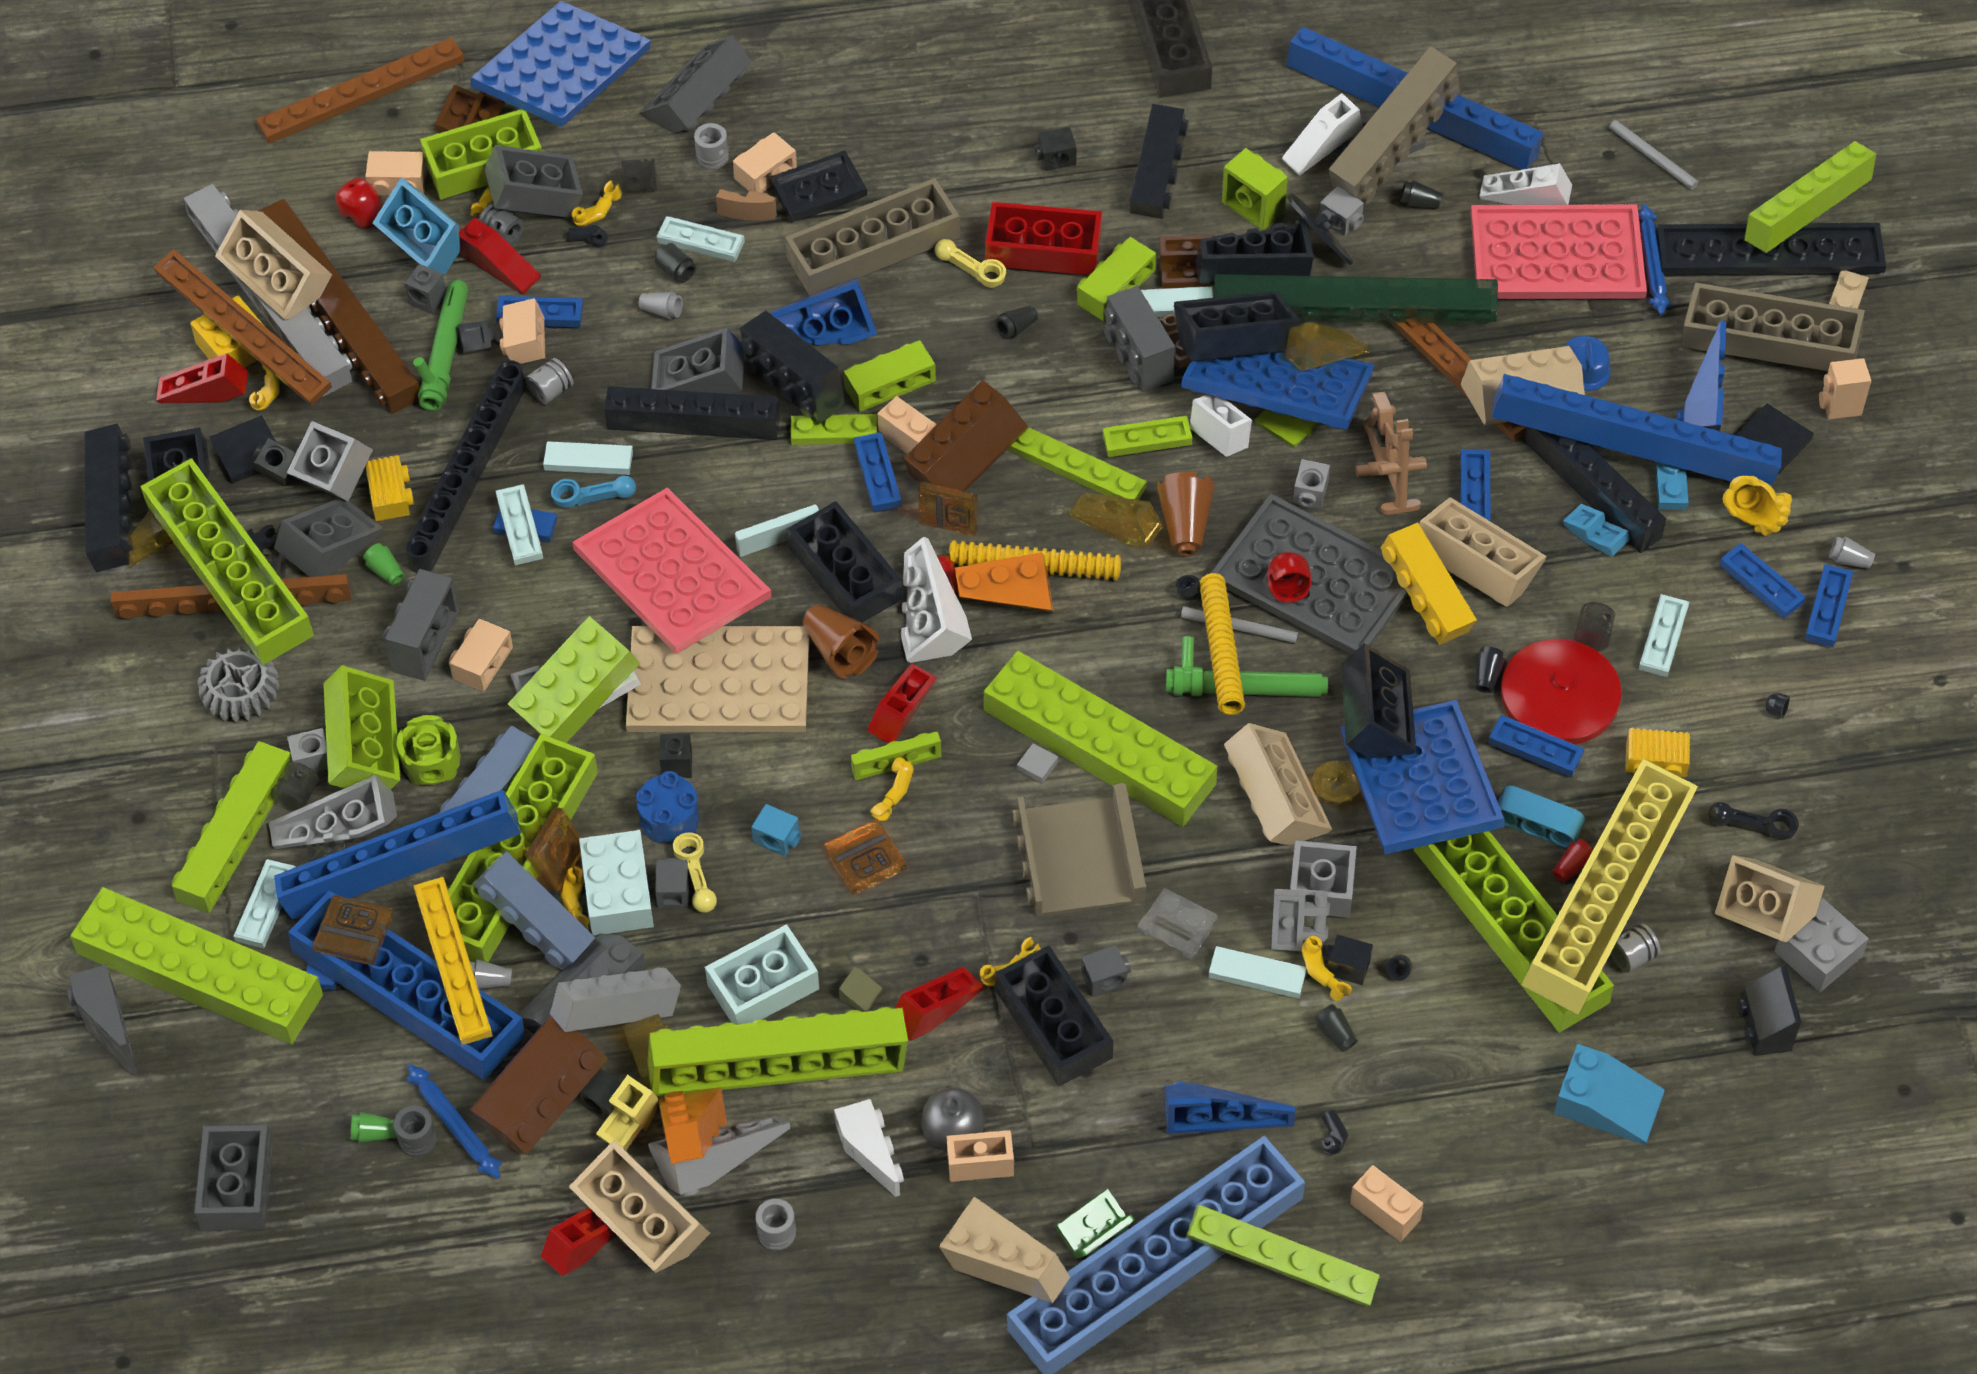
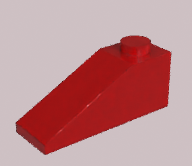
(496, 256)
(207, 381)
(901, 703)
(936, 1001)
(575, 1241)

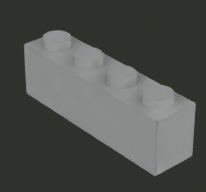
(614, 999)

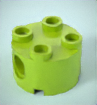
(428, 750)

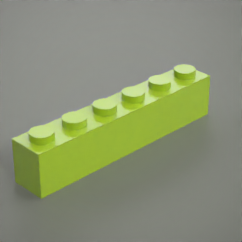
(1810, 196)
(231, 828)

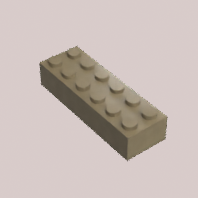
(1396, 126)
(872, 236)
(1773, 327)

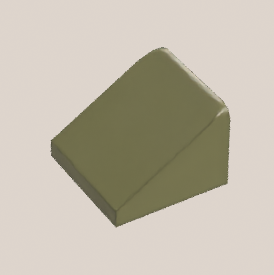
(859, 990)

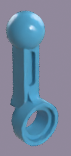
(622, 487)

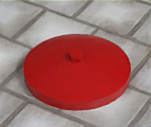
(1562, 689)

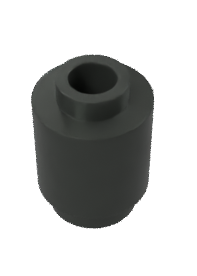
(675, 262)

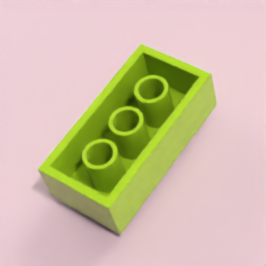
(459, 156)
(574, 682)
(360, 728)

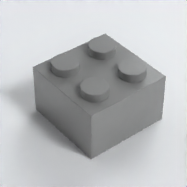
(329, 461)
(1327, 869)
(1823, 947)

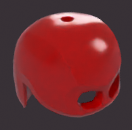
(359, 201)
(1289, 575)

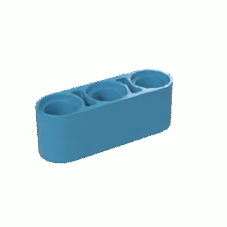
(1540, 816)

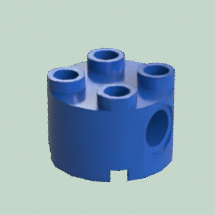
(667, 807)

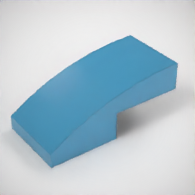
(1594, 530)

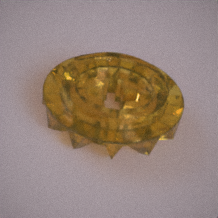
(1329, 773)

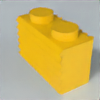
(388, 489)
(1661, 748)

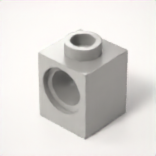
(1346, 207)
(1314, 475)
(308, 741)

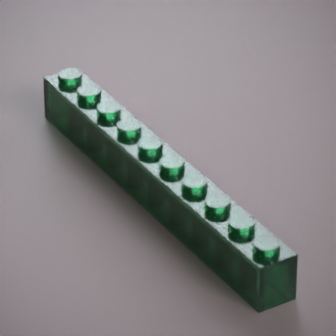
(1374, 297)

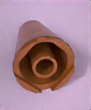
(1186, 509)
(841, 640)

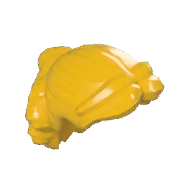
(1757, 504)

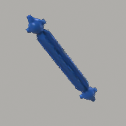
(1652, 260)
(454, 1121)

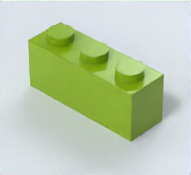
(1123, 269)
(889, 375)

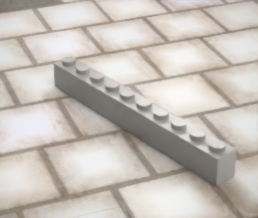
(302, 333)

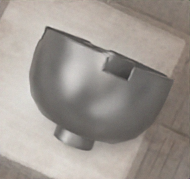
(951, 1113)

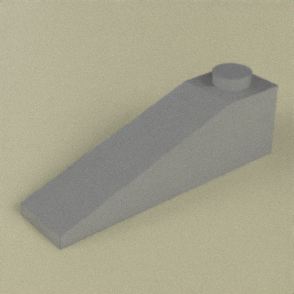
(339, 816)
(725, 1154)

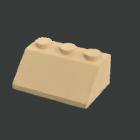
(1768, 898)

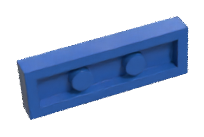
(556, 311)
(877, 472)
(1475, 481)
(1762, 581)
(1829, 605)
(1536, 746)

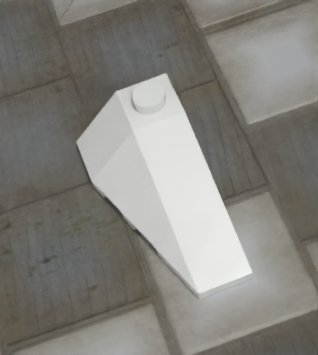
(933, 614)

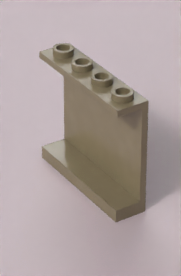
(1080, 854)

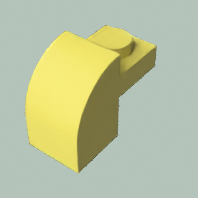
(632, 1111)

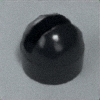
(1188, 581)
(1777, 704)
(1392, 965)

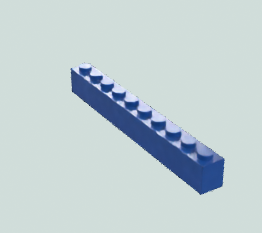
(1376, 80)
(1633, 431)

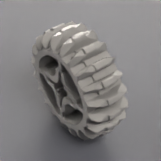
(237, 688)

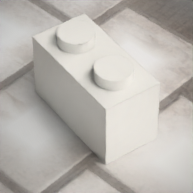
(1220, 424)

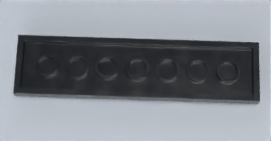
(1811, 250)

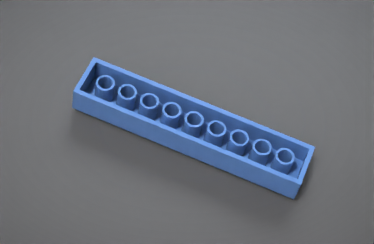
(1151, 1258)

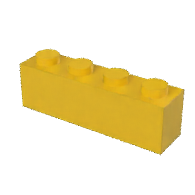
(1428, 583)

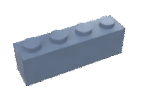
(495, 769)
(533, 911)

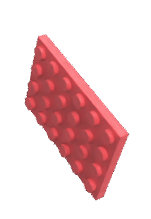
(1560, 251)
(671, 570)

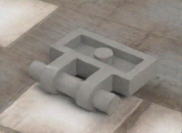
(1288, 919)

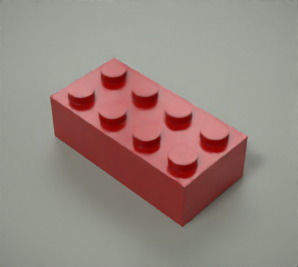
(1044, 238)

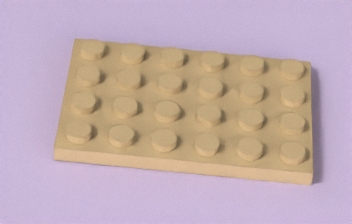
(721, 683)

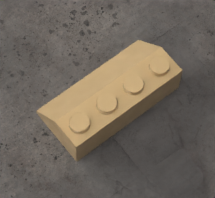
(272, 264)
(1548, 366)
(1481, 551)
(1276, 785)
(638, 1208)

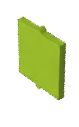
(1285, 427)

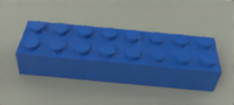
(411, 992)

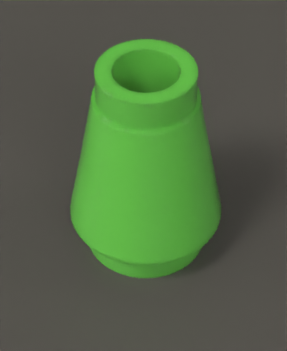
(383, 563)
(371, 1128)

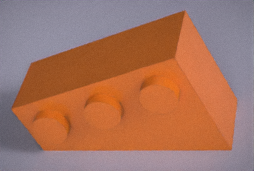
(1008, 582)
(691, 1122)

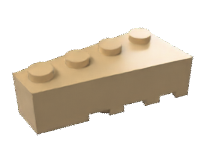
(1003, 1254)

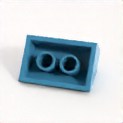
(419, 227)

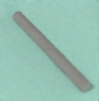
(1654, 155)
(1246, 626)

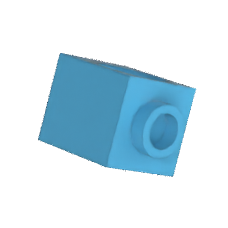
(776, 830)

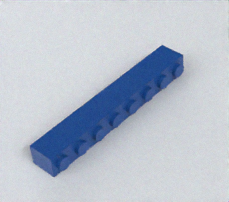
(399, 853)

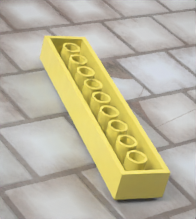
(1609, 887)

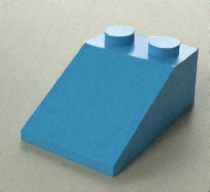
(1608, 1095)

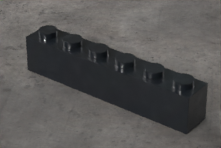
(692, 413)
(1599, 486)
(107, 498)

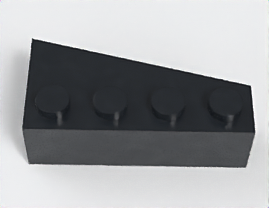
(1158, 161)
(1266, 252)

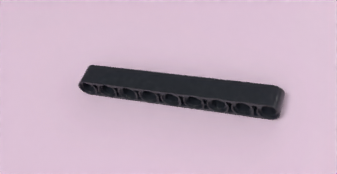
(465, 466)

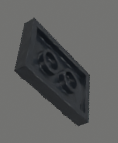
(818, 186)

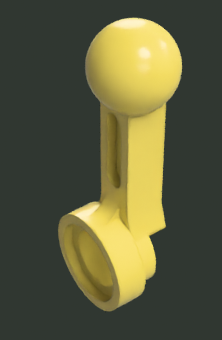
(947, 251)
(703, 899)

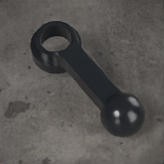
(1722, 814)

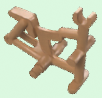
(1393, 458)

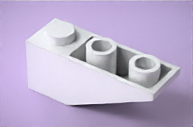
(1325, 133)
(1528, 186)
(863, 1140)

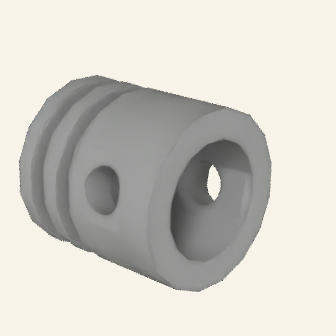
(711, 146)
(549, 381)
(1635, 948)
(775, 1224)

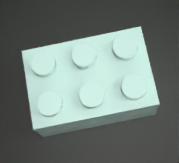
(616, 882)
(762, 977)

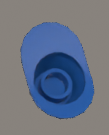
(1594, 361)

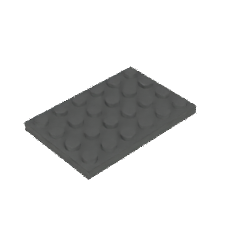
(1351, 582)

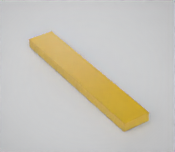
(452, 961)

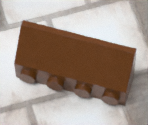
(966, 440)
(538, 1086)

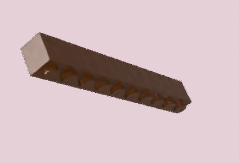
(351, 323)

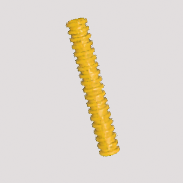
(1055, 561)
(1222, 644)

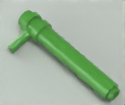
(436, 376)
(1200, 681)

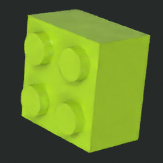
(1254, 189)

